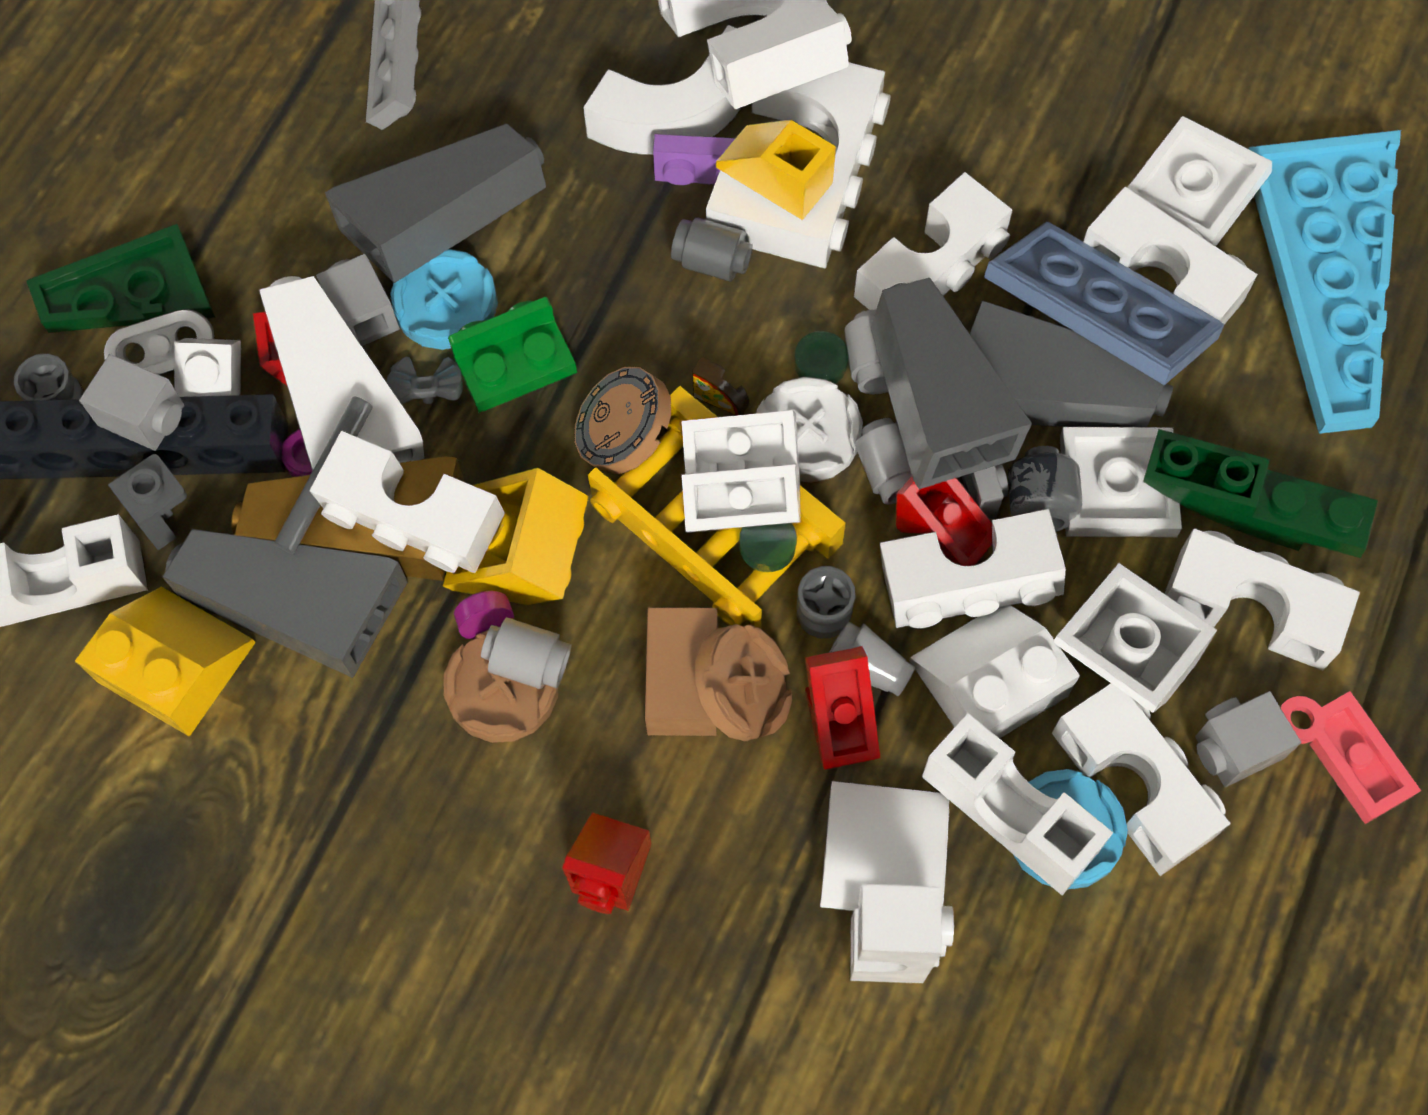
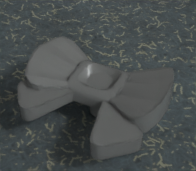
(407, 386)

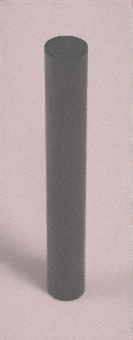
(306, 504)

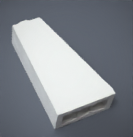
(328, 368)

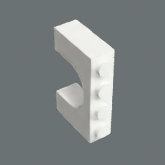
(768, 56)
(841, 111)

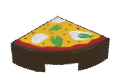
(713, 389)

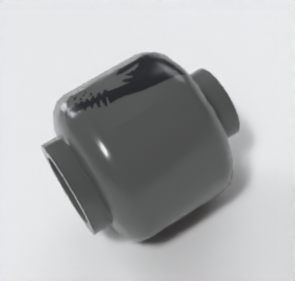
(1044, 482)

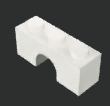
(965, 224)
(1143, 236)
(449, 526)
(93, 566)
(930, 587)
(1306, 608)
(1117, 732)
(1045, 833)
(899, 933)

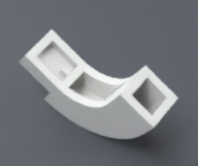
(631, 113)

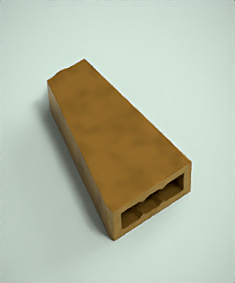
(270, 503)

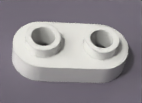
(157, 338)

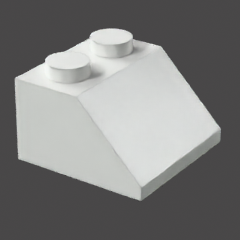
(1136, 638)
(996, 670)

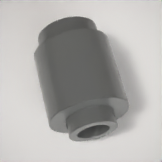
(711, 248)

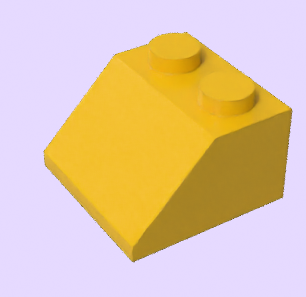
(533, 541)
(165, 657)

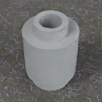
(863, 355)
(884, 458)
(526, 654)

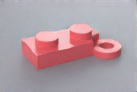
(1354, 754)

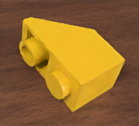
(781, 164)

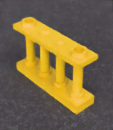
(816, 530)

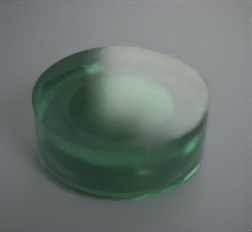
(821, 356)
(768, 546)

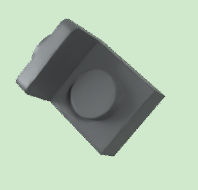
(148, 496)

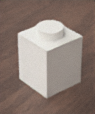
(207, 367)

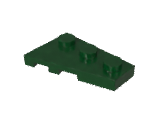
(122, 285)

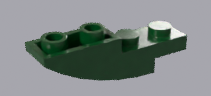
(1257, 501)

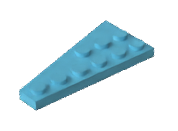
(1331, 254)

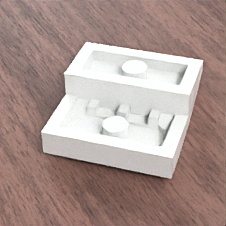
(741, 471)
(882, 840)

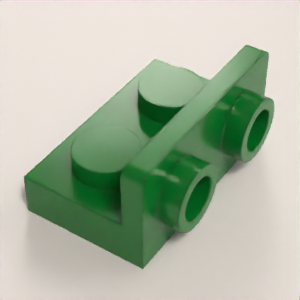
(511, 354)

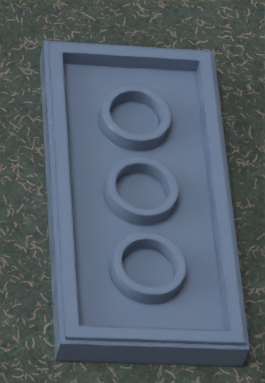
(1105, 302)

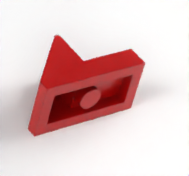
(949, 511)
(842, 707)

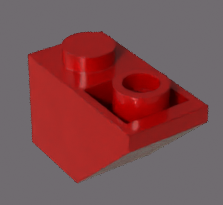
(606, 863)

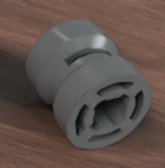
(46, 379)
(826, 589)

